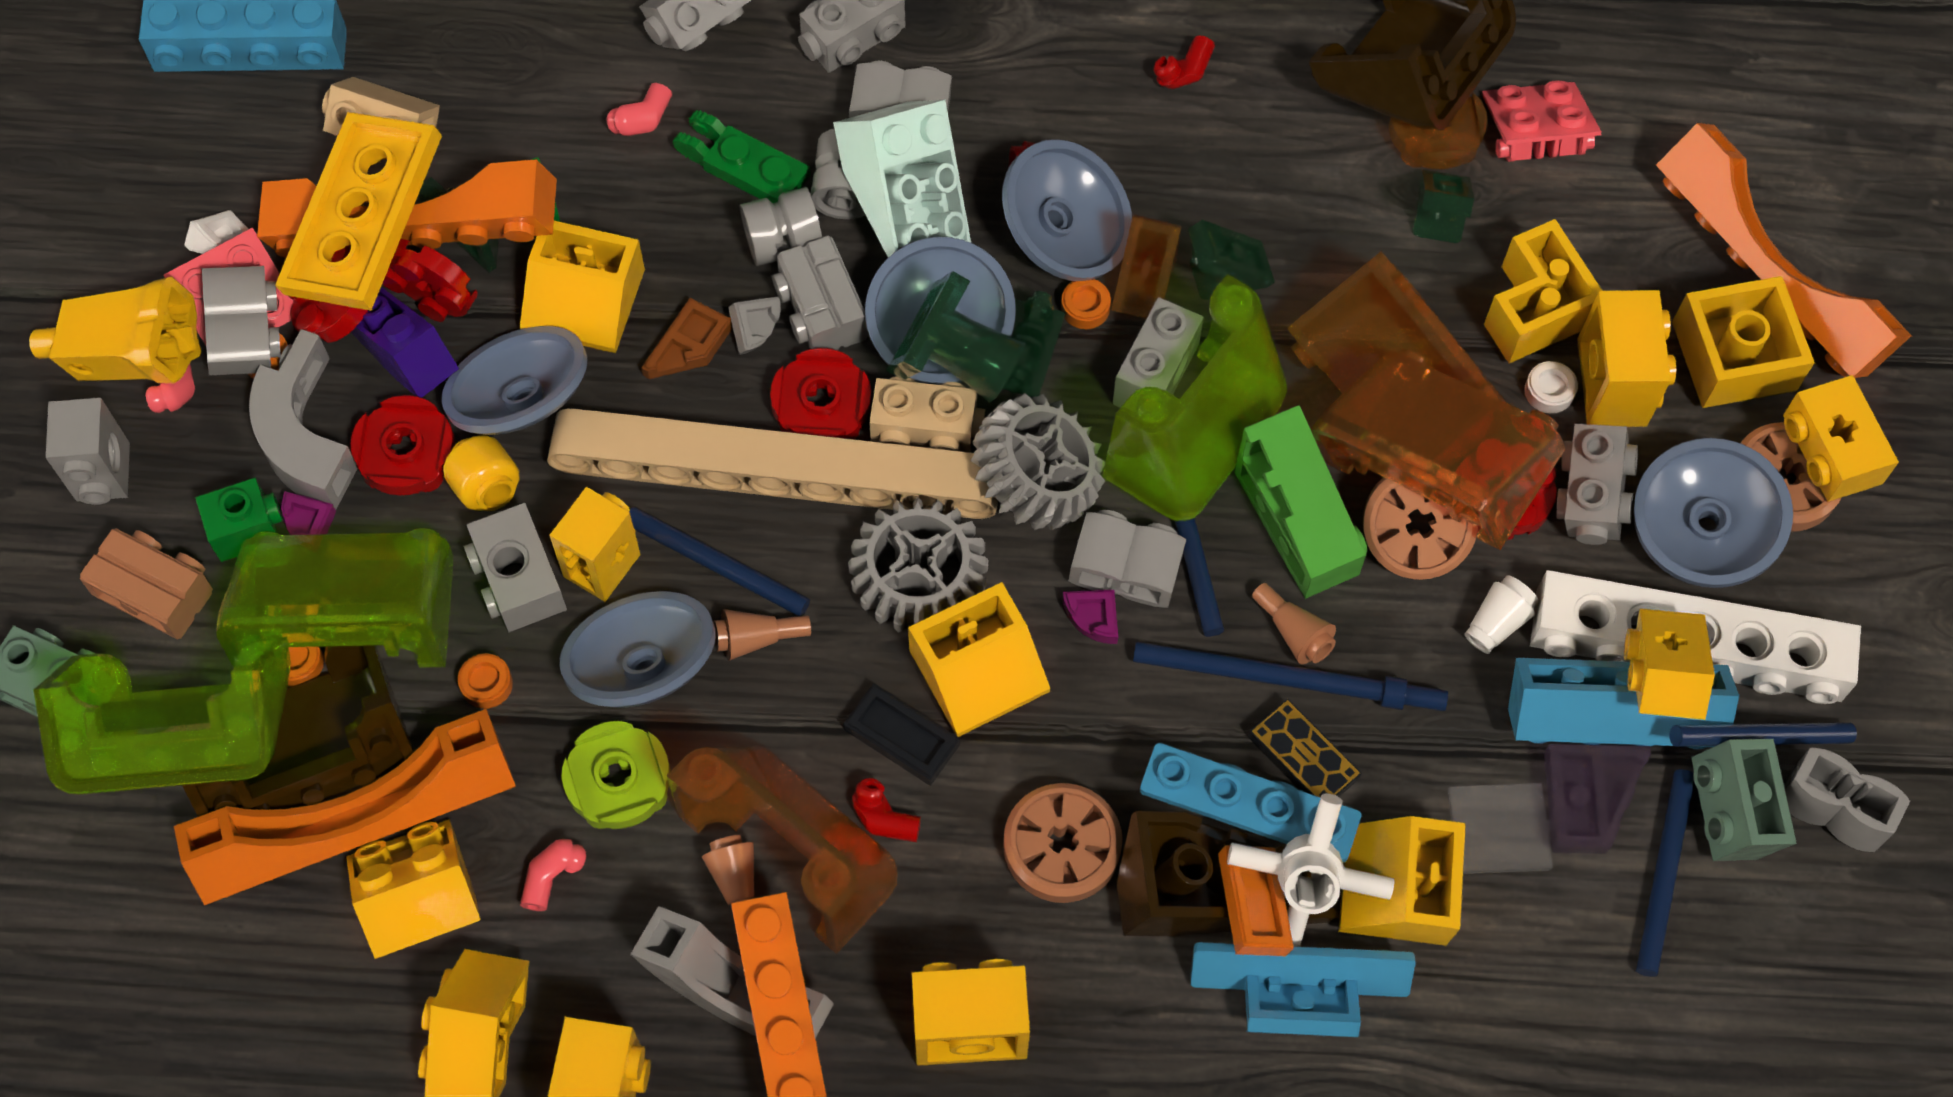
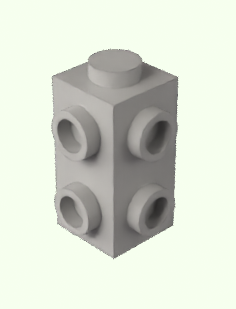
(684, 22)
(844, 29)
(1596, 492)

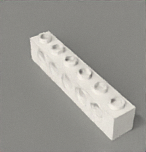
(1825, 644)

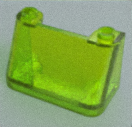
(1185, 448)
(341, 592)
(116, 739)

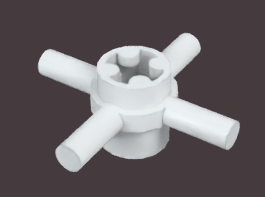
(1324, 862)

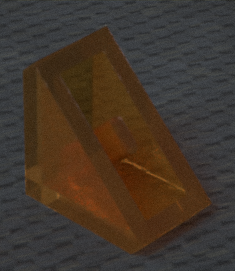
(1146, 265)

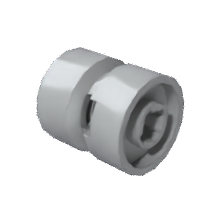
(830, 187)
(779, 225)

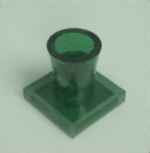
(956, 342)

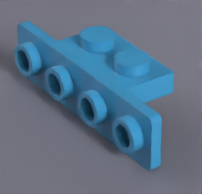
(1240, 798)
(1307, 989)

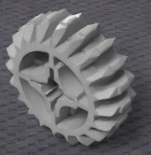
(1028, 466)
(899, 531)

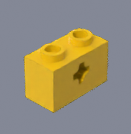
(1839, 438)
(596, 543)
(1670, 663)

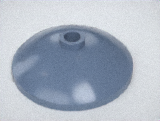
(1082, 200)
(906, 280)
(515, 380)
(1718, 483)
(637, 649)

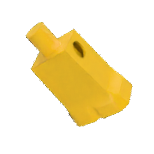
(124, 334)

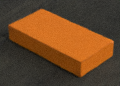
(1255, 910)

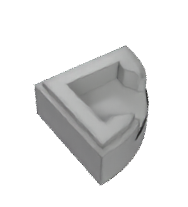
(754, 322)

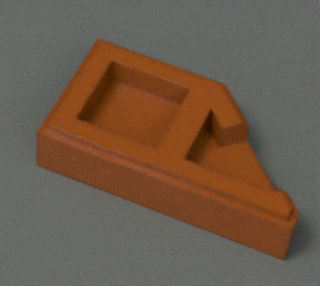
(688, 341)

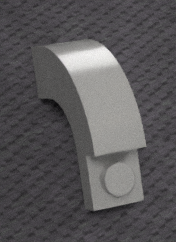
(276, 407)
(706, 970)

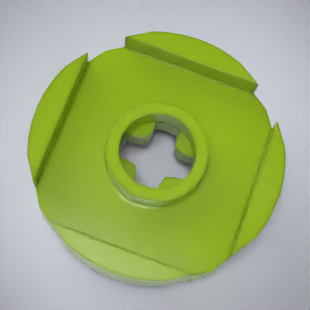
(625, 804)

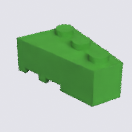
(1299, 502)

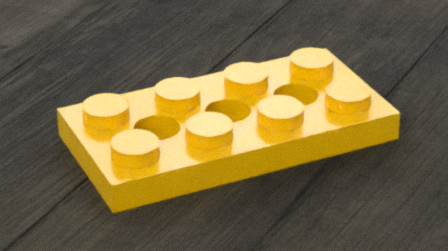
(375, 233)

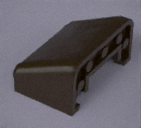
(1419, 58)
(330, 739)

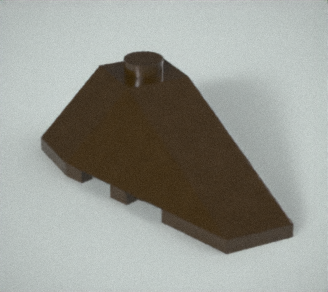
(1174, 876)

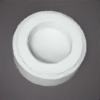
(1551, 387)

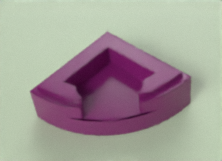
(306, 515)
(1093, 614)

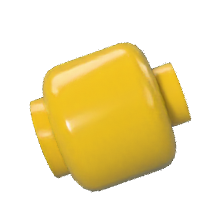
(481, 473)

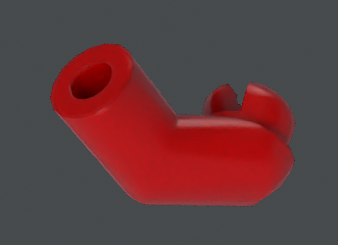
(1178, 73)
(879, 816)

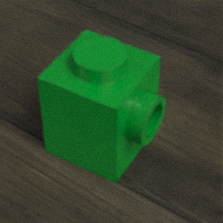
(237, 515)

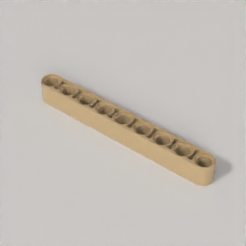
(766, 462)

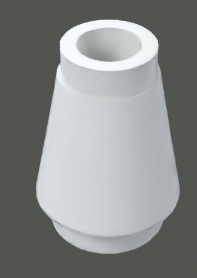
(1501, 613)

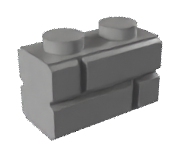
(821, 294)

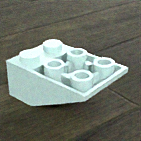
(904, 172)

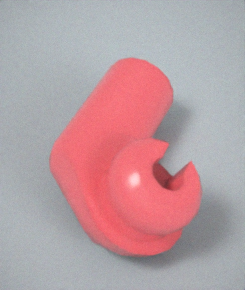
(640, 116)
(170, 395)
(545, 867)

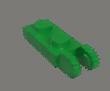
(741, 159)

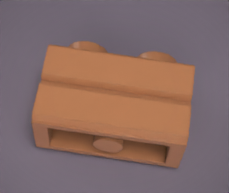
(147, 582)

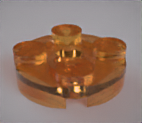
(1445, 147)

